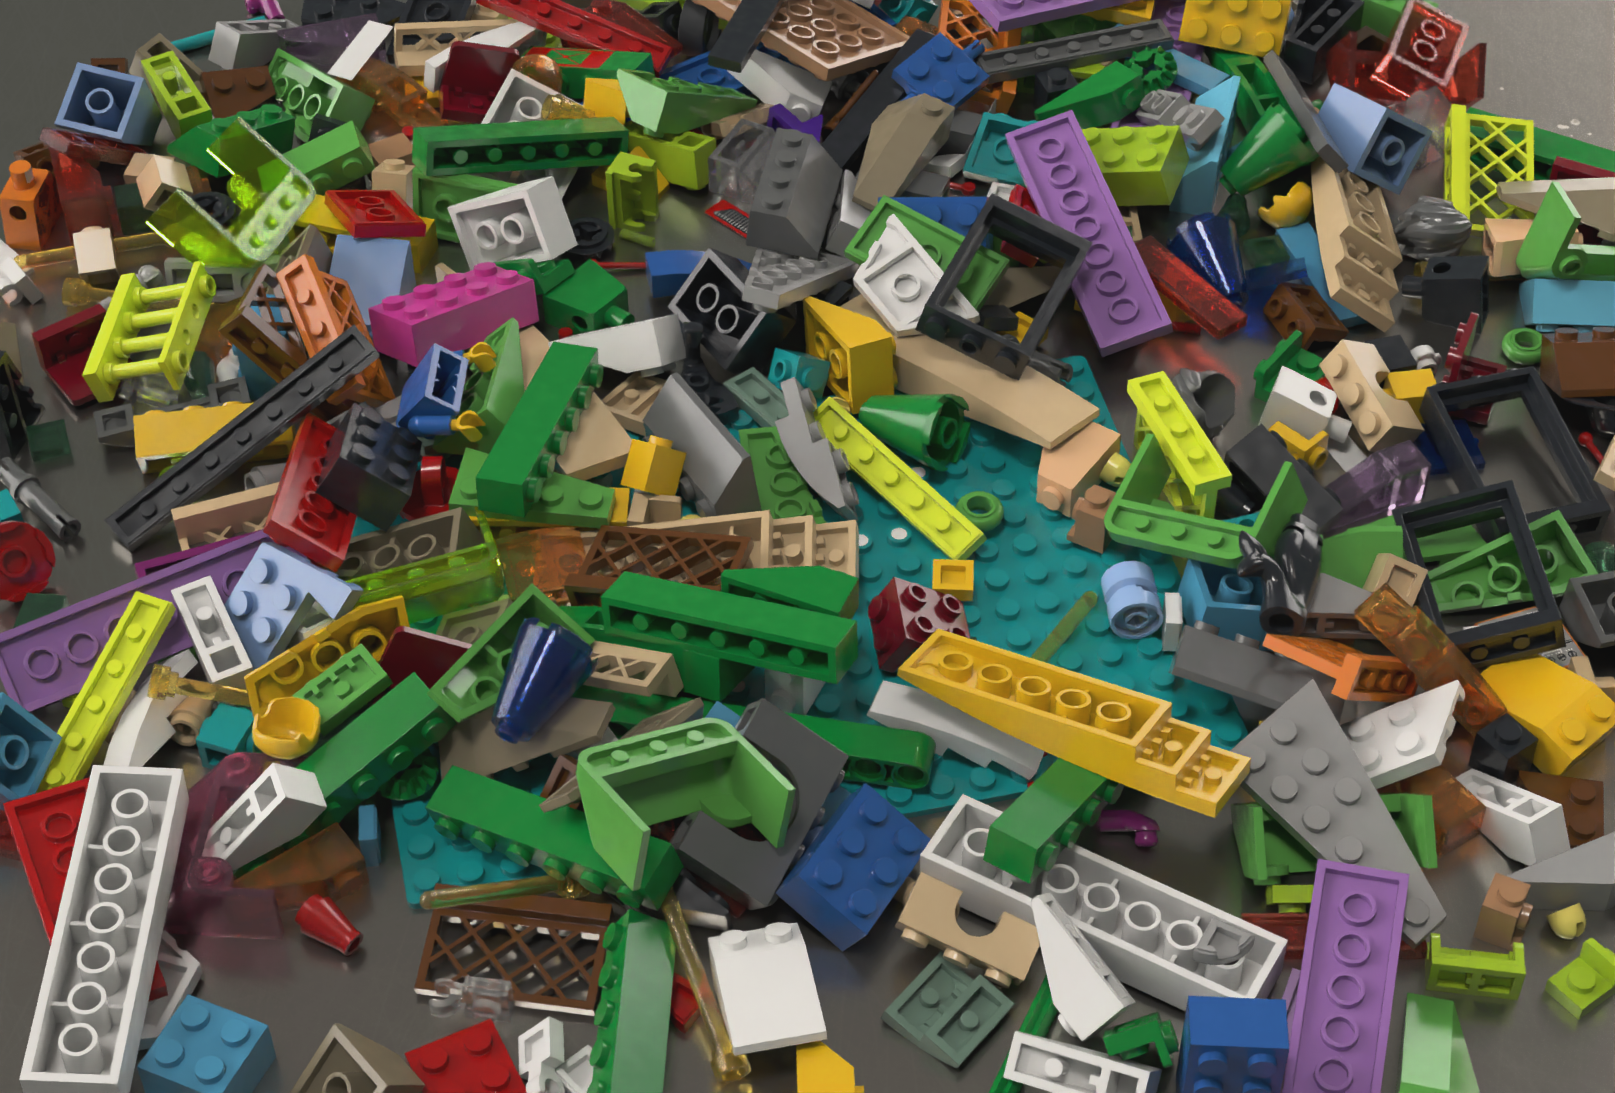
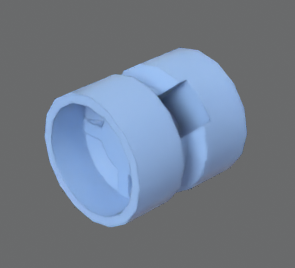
(1132, 600)

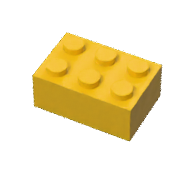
(1237, 25)

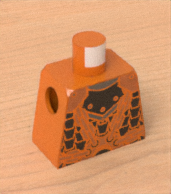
(29, 206)

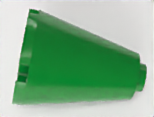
(1267, 153)
(920, 426)

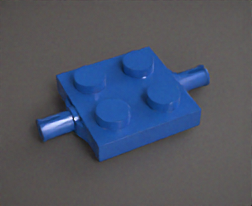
(942, 71)

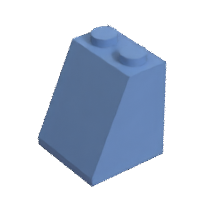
(109, 106)
(1373, 138)
(373, 270)

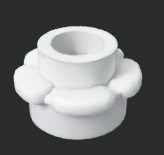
(1426, 358)

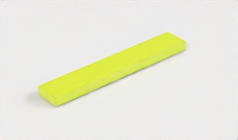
(899, 484)
(107, 688)

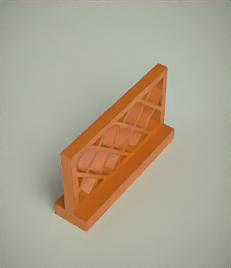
(1001, 91)
(325, 315)
(1357, 673)

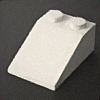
(514, 224)
(638, 346)
(766, 988)

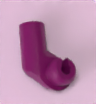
(269, 7)
(1130, 821)

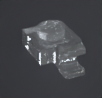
(477, 996)

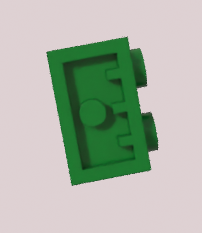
(545, 273)
(1290, 355)
(1134, 1036)

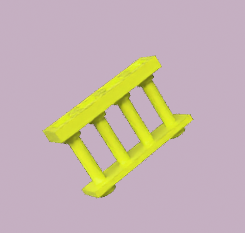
(128, 315)

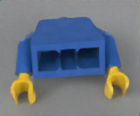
(435, 393)

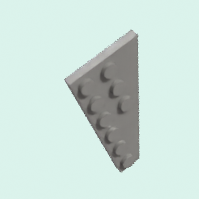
(784, 278)
(1325, 800)

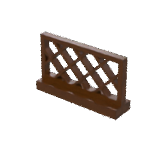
(262, 342)
(587, 589)
(531, 916)

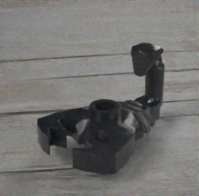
(696, 375)

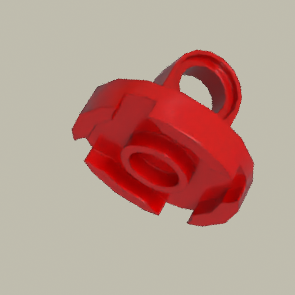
(430, 489)
(24, 560)

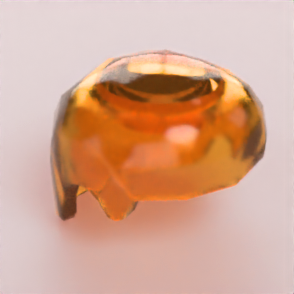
(541, 69)

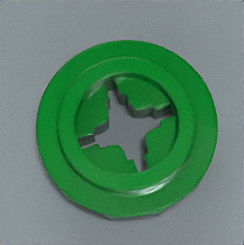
(1165, 68)
(414, 781)

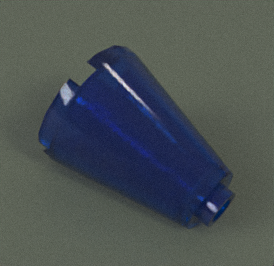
(1213, 251)
(539, 679)

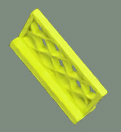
(1459, 166)
(1192, 458)

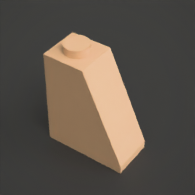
(1503, 241)
(1074, 466)

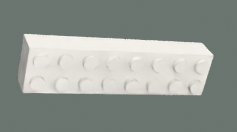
(1129, 919)
(107, 933)

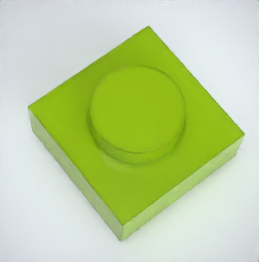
(1289, 897)

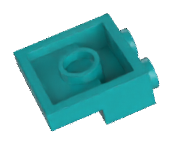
(990, 155)

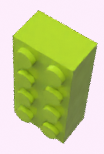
(1140, 162)

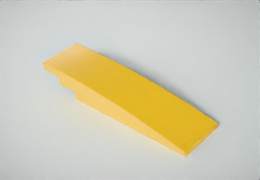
(1080, 720)

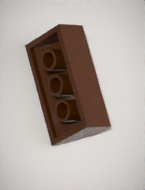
(1579, 362)

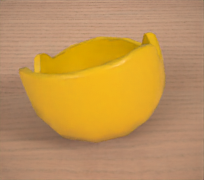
(1289, 209)
(287, 728)

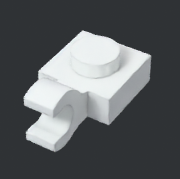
(539, 1054)

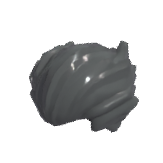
(1432, 229)
(1208, 397)

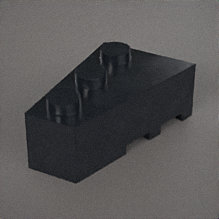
(1315, 31)
(16, 408)
(1256, 464)

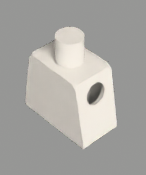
(1303, 407)

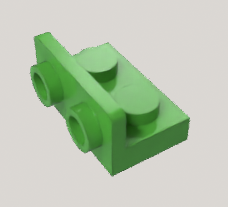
(345, 687)

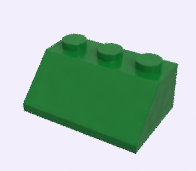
(268, 121)

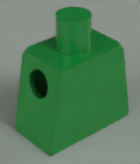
(587, 301)

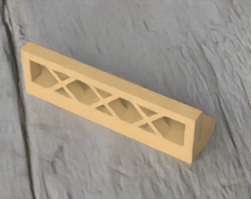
(412, 58)
(223, 516)
(634, 670)

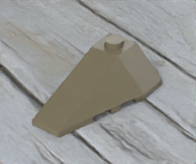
(1590, 196)

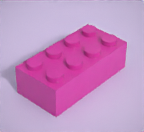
(452, 312)

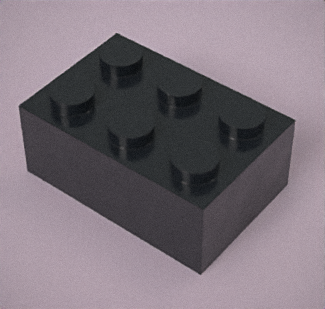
(731, 327)
(370, 467)

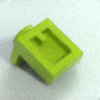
(1585, 980)

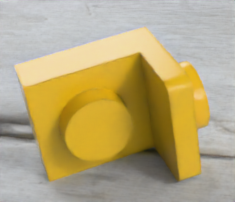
(1312, 451)

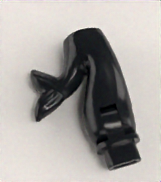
(1289, 578)

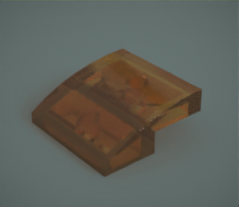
(541, 559)

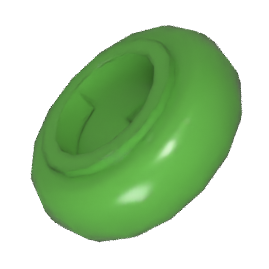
(1519, 354)
(981, 501)

